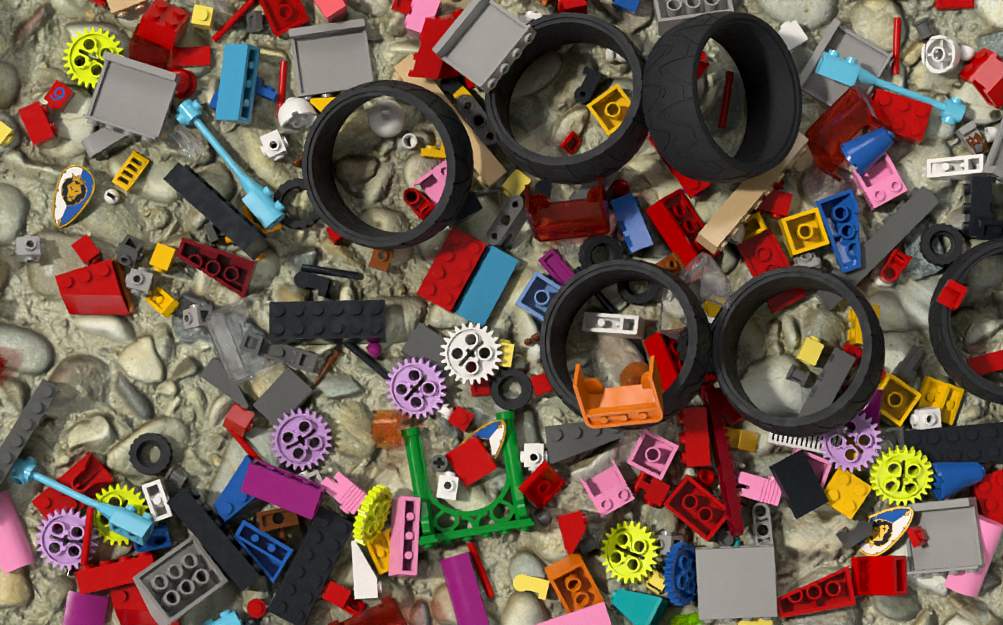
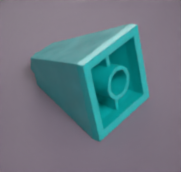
(639, 607)

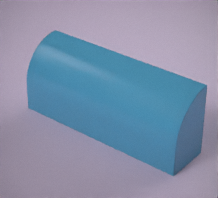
(237, 83)
(485, 285)

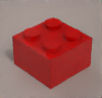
(164, 24)

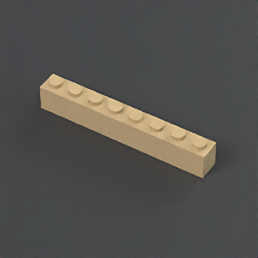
(485, 163)
(744, 199)

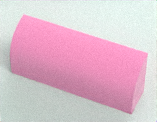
(404, 536)
(14, 545)
(971, 583)
(590, 615)

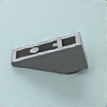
(216, 376)

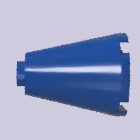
(867, 149)
(955, 477)

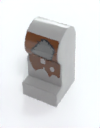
(972, 139)

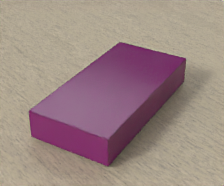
(556, 267)

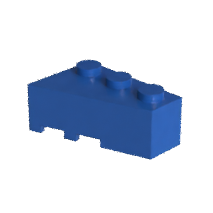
(232, 499)
(264, 548)

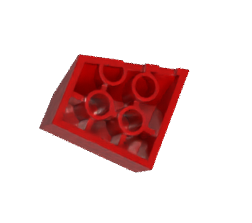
(427, 63)
(93, 290)
(667, 359)
(131, 607)

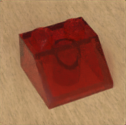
(148, 51)

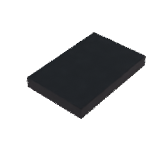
(799, 484)

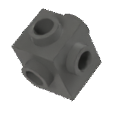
(130, 251)

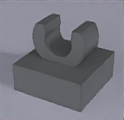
(254, 22)
(212, 233)

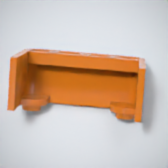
(621, 404)

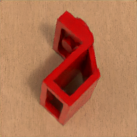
(986, 75)
(879, 575)

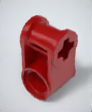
(419, 204)
(896, 263)

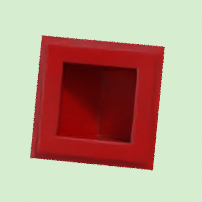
(570, 142)
(335, 237)
(354, 606)

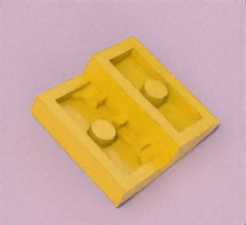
(940, 395)
(380, 551)

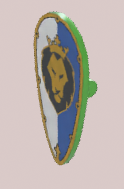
(72, 194)
(492, 436)
(889, 527)

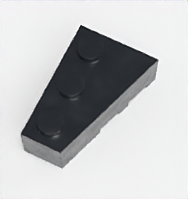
(977, 203)

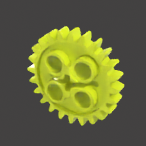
(102, 43)
(920, 476)
(122, 494)
(372, 514)
(636, 535)

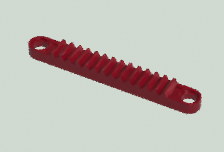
(722, 460)

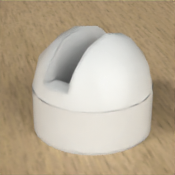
(967, 53)
(990, 133)
(412, 141)
(108, 199)
(445, 412)

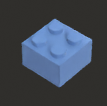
(537, 295)

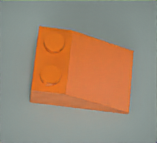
(573, 583)

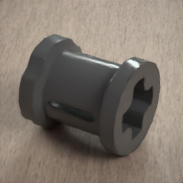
(923, 29)
(797, 375)
(435, 458)
(176, 477)
(588, 544)

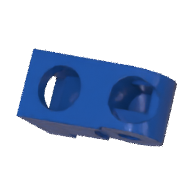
(157, 540)

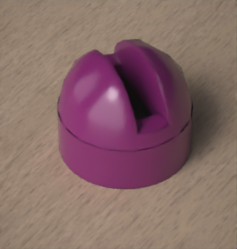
(374, 349)

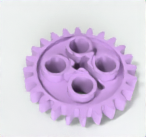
(428, 398)
(291, 424)
(837, 454)
(68, 521)

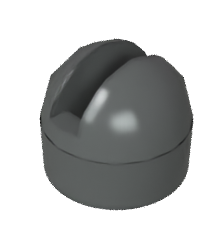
(544, 518)

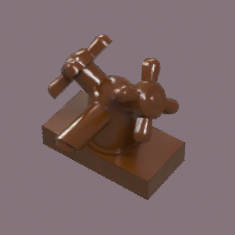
(277, 519)

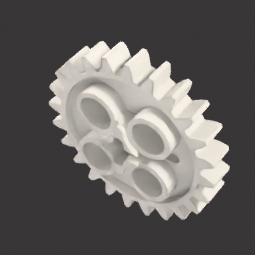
(458, 341)

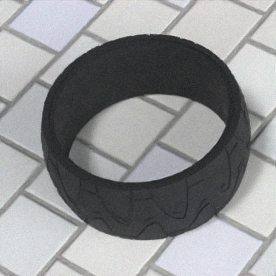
(770, 89)
(609, 156)
(319, 176)
(595, 278)
(741, 308)
(941, 332)

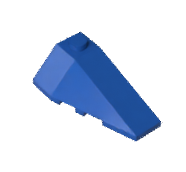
(842, 228)

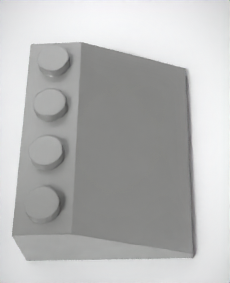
(672, 12)
(179, 581)

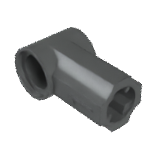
(907, 368)

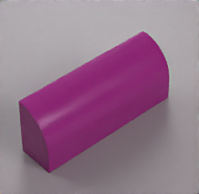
(283, 488)
(464, 590)

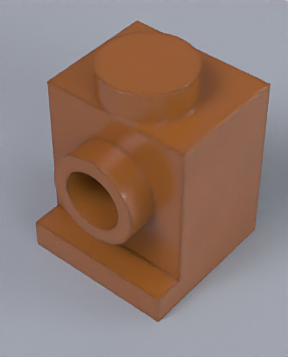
(672, 263)
(381, 264)

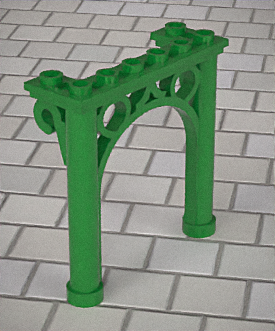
(421, 489)

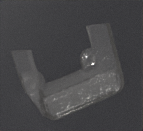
(706, 282)
(227, 338)

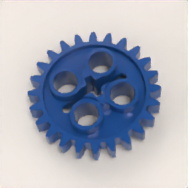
(681, 574)

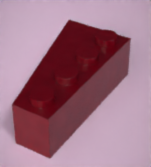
(222, 265)

